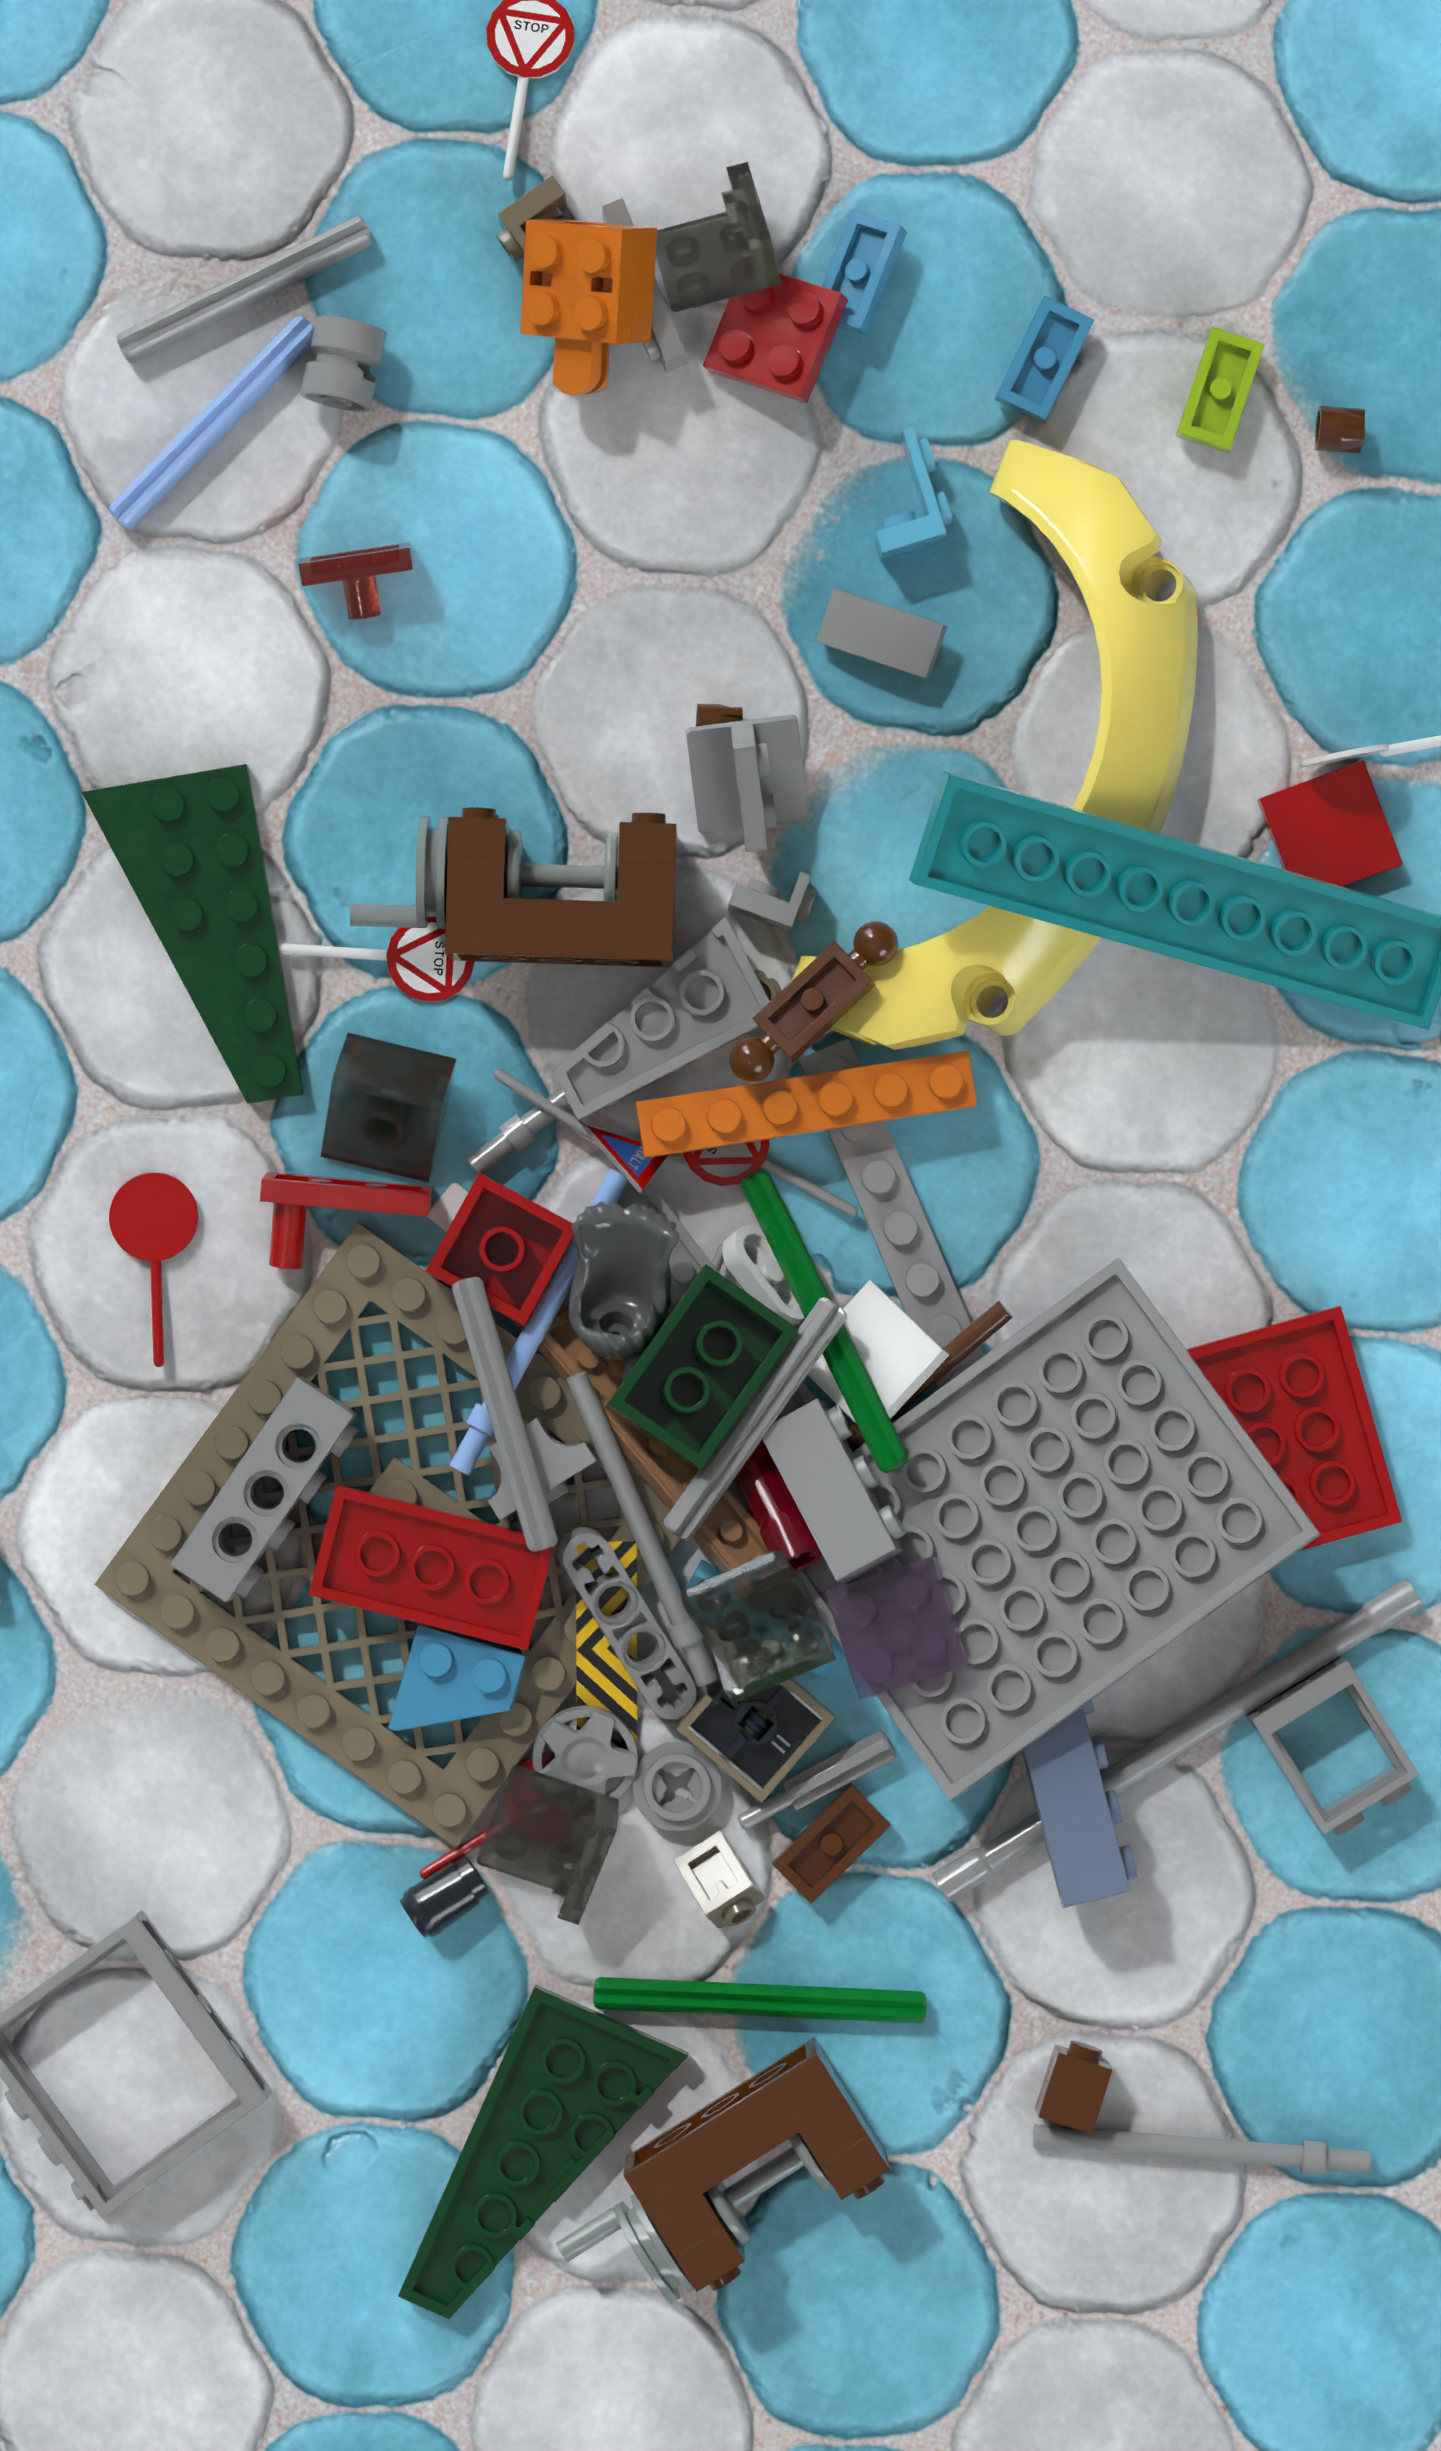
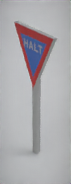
(622, 1151)

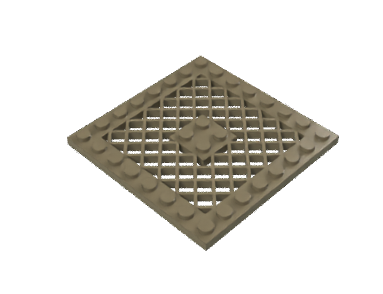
(147, 1585)

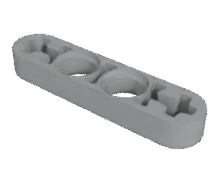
(625, 1624)

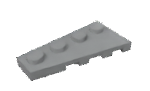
(670, 1024)

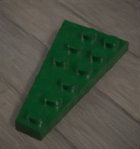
(204, 885)
(546, 2117)

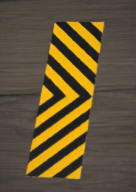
(599, 1673)

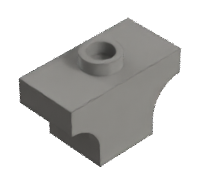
(554, 1463)

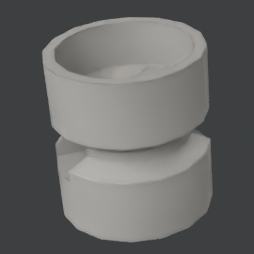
(343, 363)

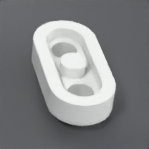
(759, 1273)

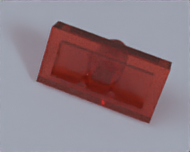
(358, 573)

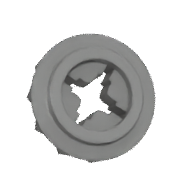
(677, 1813)

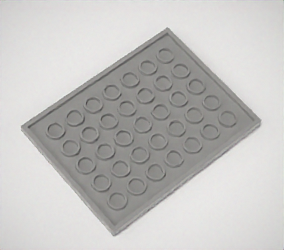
(1078, 1517)

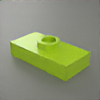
(1220, 390)

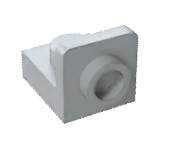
(763, 904)

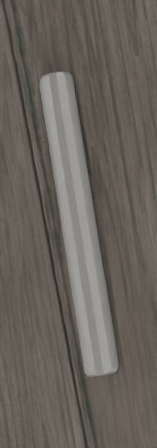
(244, 289)
(505, 1414)
(755, 1419)

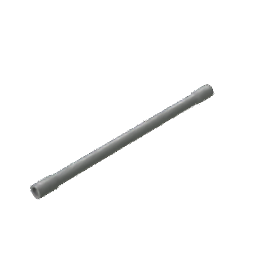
(1372, 1618)

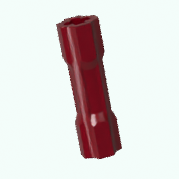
(775, 1510)

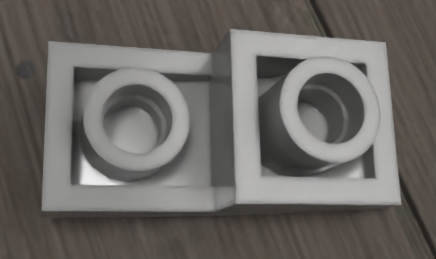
(881, 633)

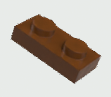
(831, 1843)

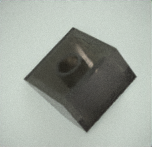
(387, 1107)

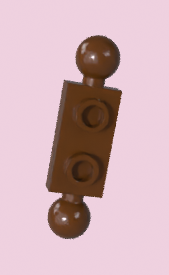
(813, 1001)

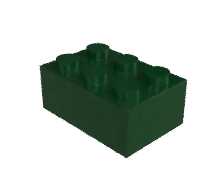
(701, 1368)

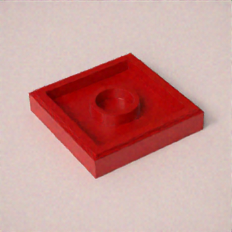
(1331, 827)

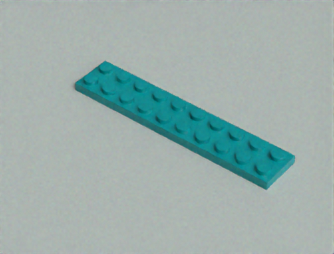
(1180, 900)

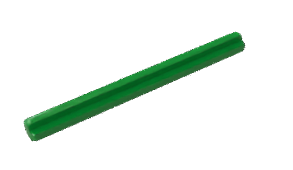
(840, 1353)
(759, 2000)

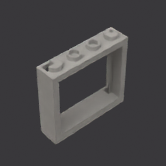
(59, 2139)

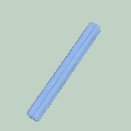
(213, 423)

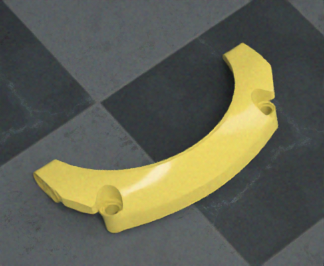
(1132, 776)

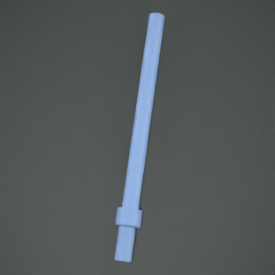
(532, 1333)

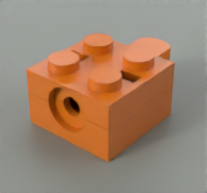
(587, 291)

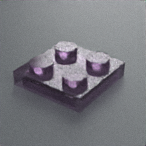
(897, 1628)

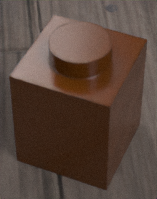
(1074, 2086)

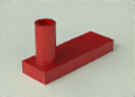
(295, 1192)

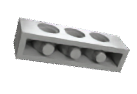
(204, 1552)

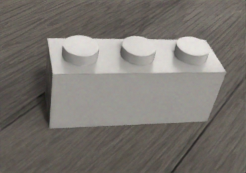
(834, 1490)

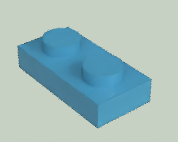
(863, 267)
(1044, 359)

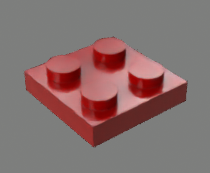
(777, 337)

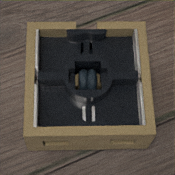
(770, 1741)

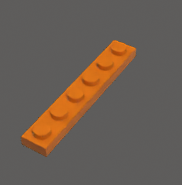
(805, 1104)

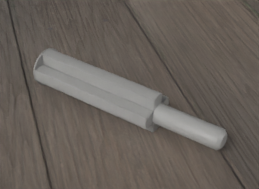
(825, 1778)

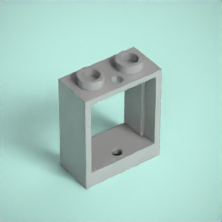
(1303, 1697)

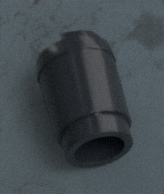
(444, 1897)

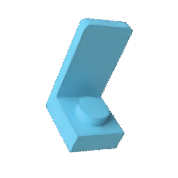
(903, 531)

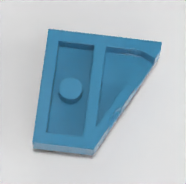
(454, 1679)

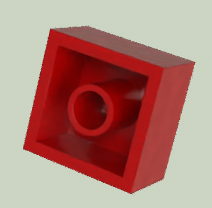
(505, 1244)

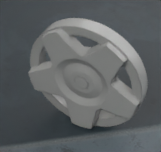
(586, 1754)

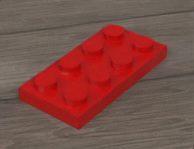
(430, 1567)

